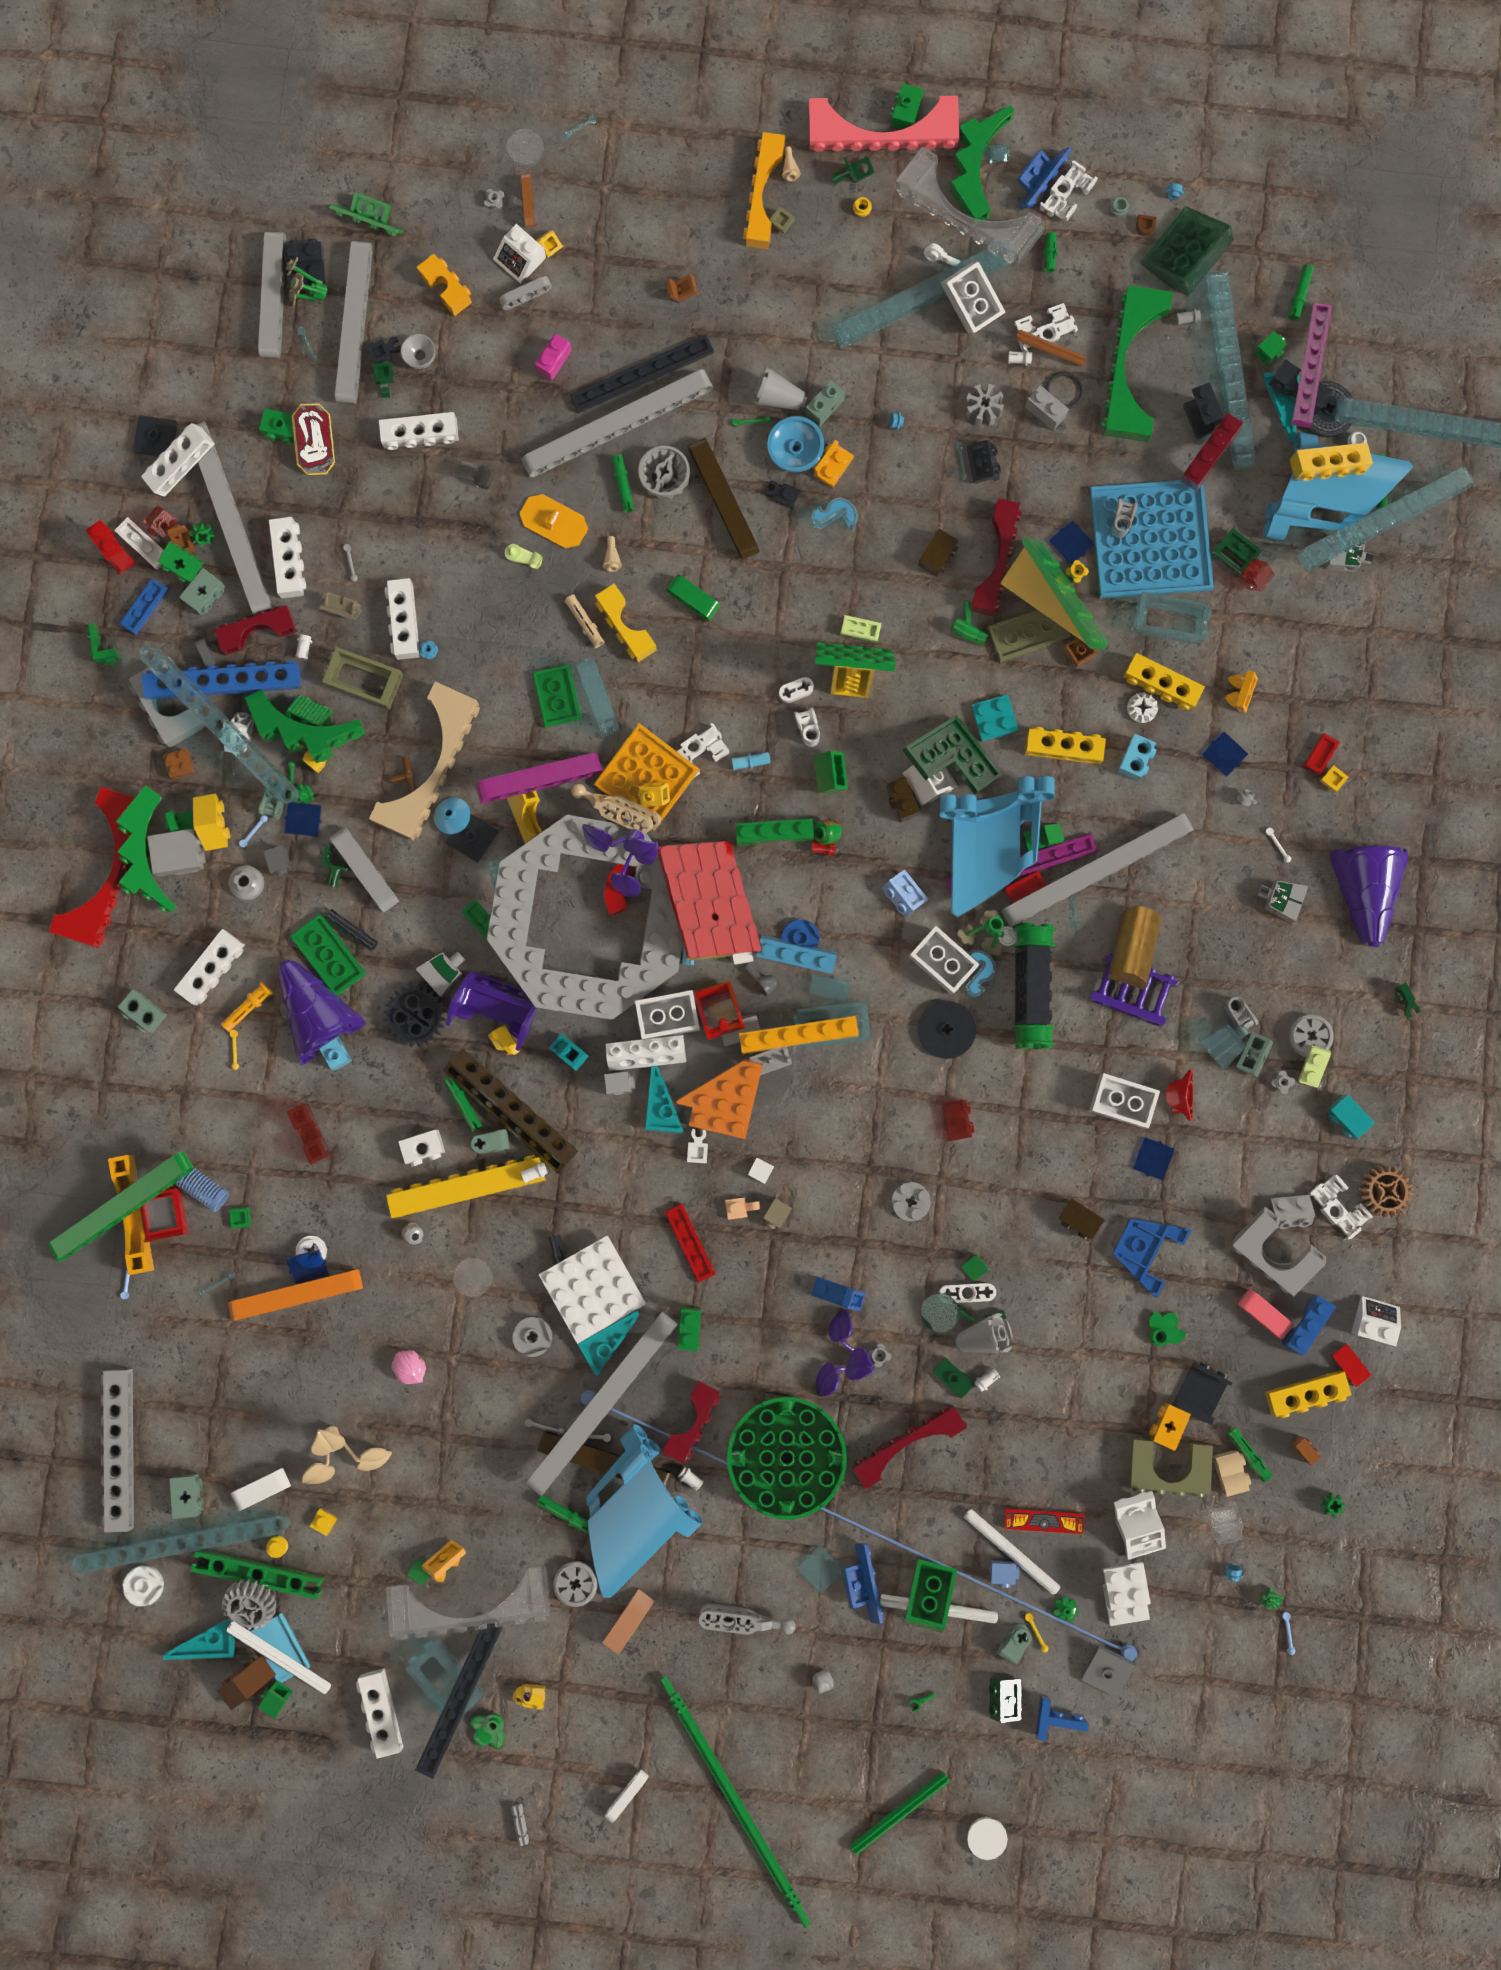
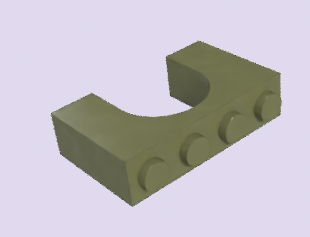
(1194, 1480)

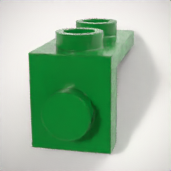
(106, 657)
(179, 822)

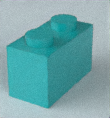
(1350, 1117)

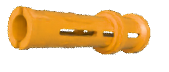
(253, 1000)

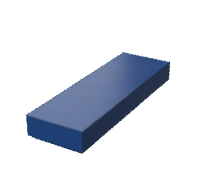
(144, 606)

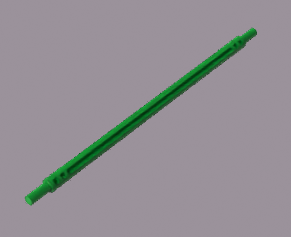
(735, 1802)

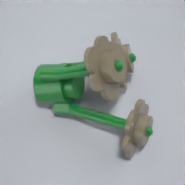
(316, 289)
(993, 925)

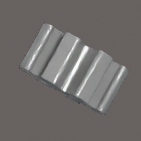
(978, 398)

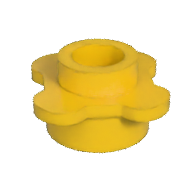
(1077, 565)

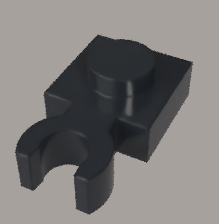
(381, 352)
(786, 495)

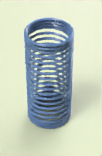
(216, 1202)

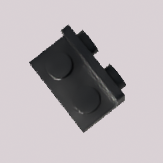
(983, 461)

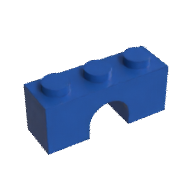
(1315, 1316)

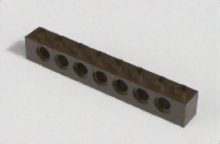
(510, 1110)

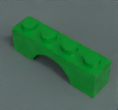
(761, 832)

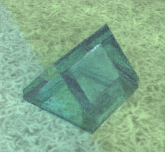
(998, 153)

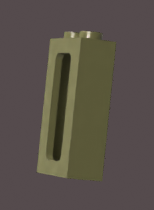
(340, 657)

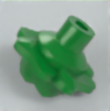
(305, 793)
(1271, 1599)

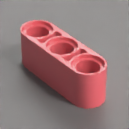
(1265, 1314)

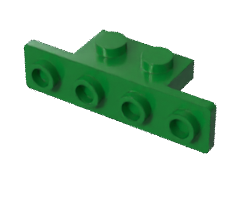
(368, 210)

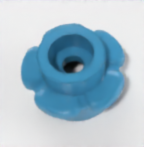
(1174, 191)
(896, 420)
(428, 654)
(1233, 1572)

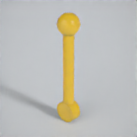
(233, 1033)
(1028, 1616)

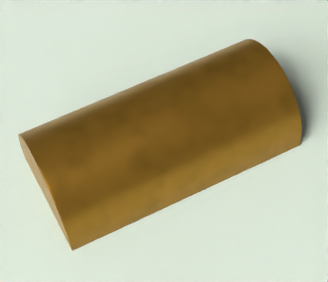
(1135, 946)

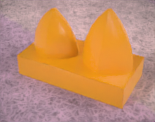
(1246, 684)
(442, 1560)

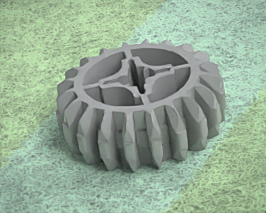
(251, 1600)

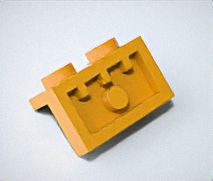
(832, 464)

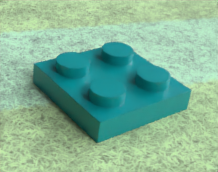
(994, 718)

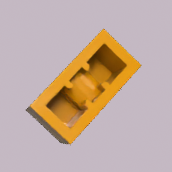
(1167, 1436)

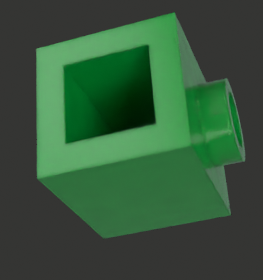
(1271, 348)
(275, 1699)

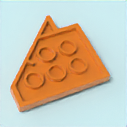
(726, 1100)

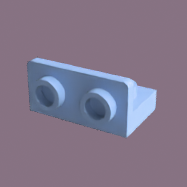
(904, 893)

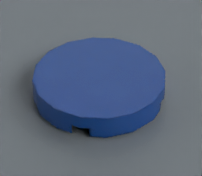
(801, 933)

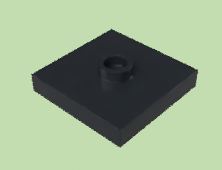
(153, 435)
(473, 839)

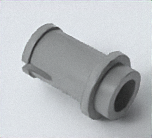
(1188, 317)

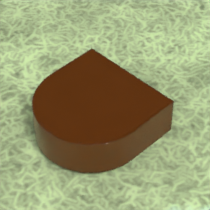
(1145, 224)

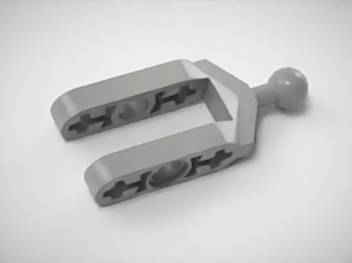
(756, 1623)

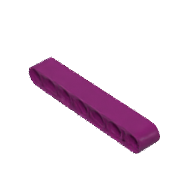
(538, 778)

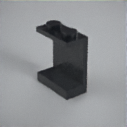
(1203, 411)
(1201, 1392)

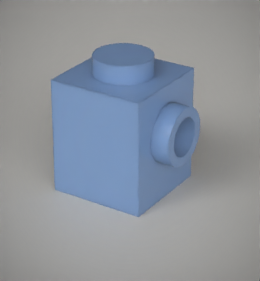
(1003, 1573)

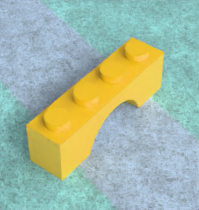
(638, 642)
(524, 812)

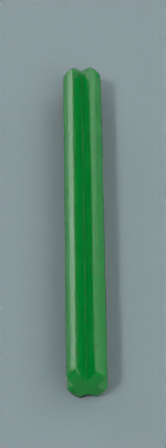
(899, 1813)

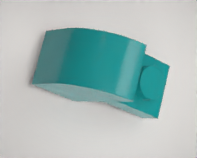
(568, 1052)

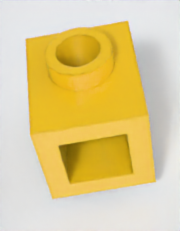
(654, 794)

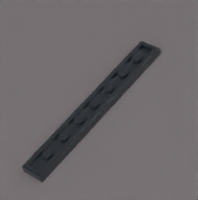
(642, 373)
(458, 1701)

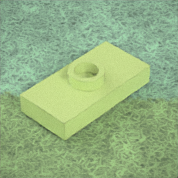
(860, 629)

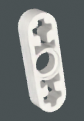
(982, 1297)
(626, 1796)

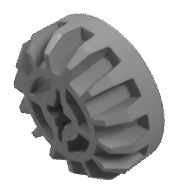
(664, 459)

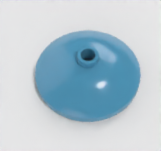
(793, 433)

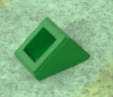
(974, 1267)
(417, 1573)

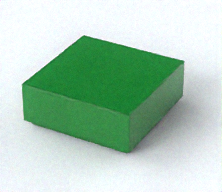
(240, 1217)

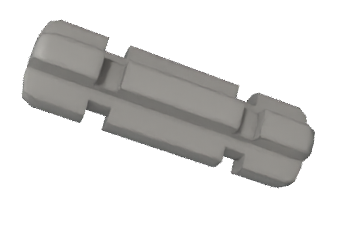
(519, 1824)

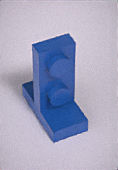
(838, 1294)
(1056, 1719)

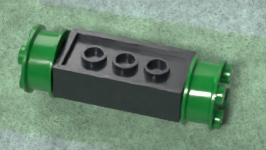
(1033, 986)

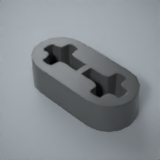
(206, 653)

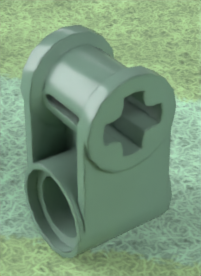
(271, 801)
(495, 1142)
(1014, 1646)

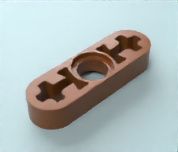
(528, 205)

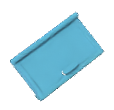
(281, 1636)

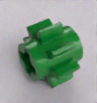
(201, 533)
(1327, 1501)

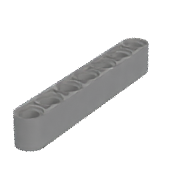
(272, 295)

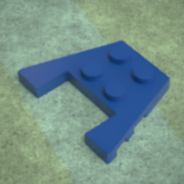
(1140, 1245)

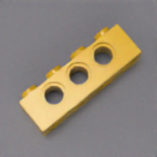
(1331, 461)
(1174, 680)
(1055, 751)
(1277, 1397)

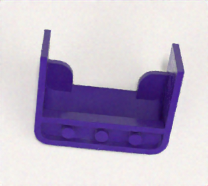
(494, 1000)

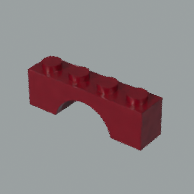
(1211, 451)
(233, 636)
(703, 1399)

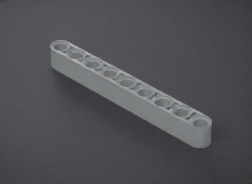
(353, 322)

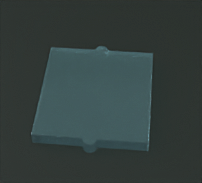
(820, 1569)

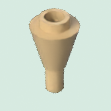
(790, 169)
(612, 560)

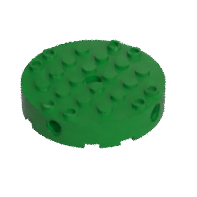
(816, 1463)

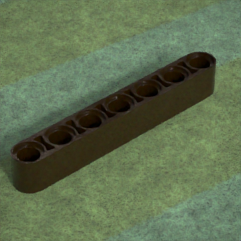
(723, 498)
(594, 1457)

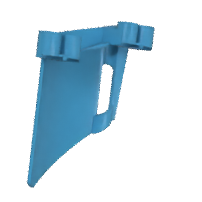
(1344, 494)
(989, 839)
(636, 1516)

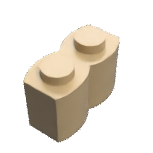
(1231, 1473)

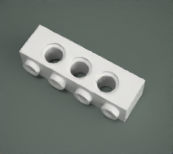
(409, 425)
(175, 470)
(279, 529)
(402, 589)
(186, 986)
(645, 1053)
(378, 1681)

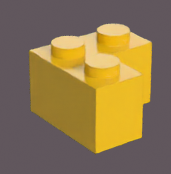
(209, 822)

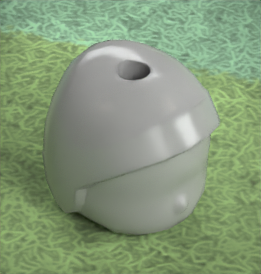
(412, 1233)
(822, 1681)

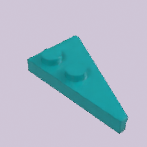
(1283, 407)
(660, 1110)
(602, 1344)
(209, 1644)

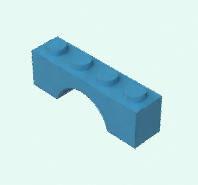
(802, 956)

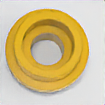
(862, 202)

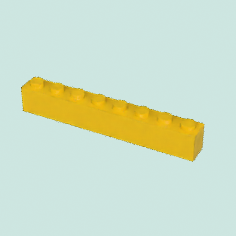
(462, 1188)

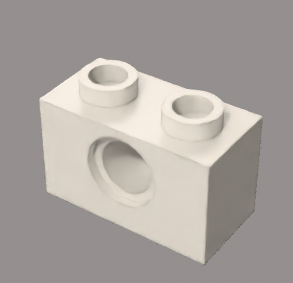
(410, 1146)

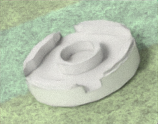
(143, 1585)
(987, 1838)

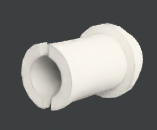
(1020, 357)
(303, 647)
(534, 1172)
(987, 1379)
(690, 1479)

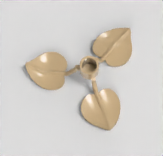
(330, 1441)

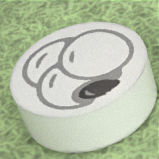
(1008, 936)

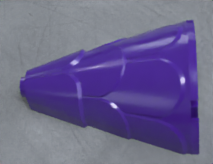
(1370, 887)
(313, 1011)

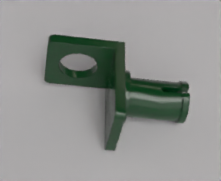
(851, 170)
(334, 869)

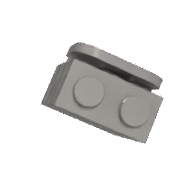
(176, 853)

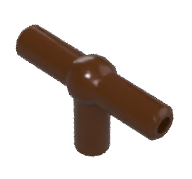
(408, 775)

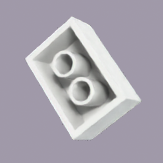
(973, 297)
(943, 960)
(667, 1015)
(1124, 1101)

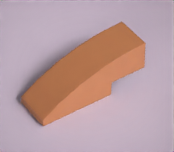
(628, 1621)

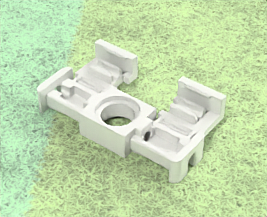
(1072, 178)
(1059, 322)
(710, 741)
(1346, 1223)

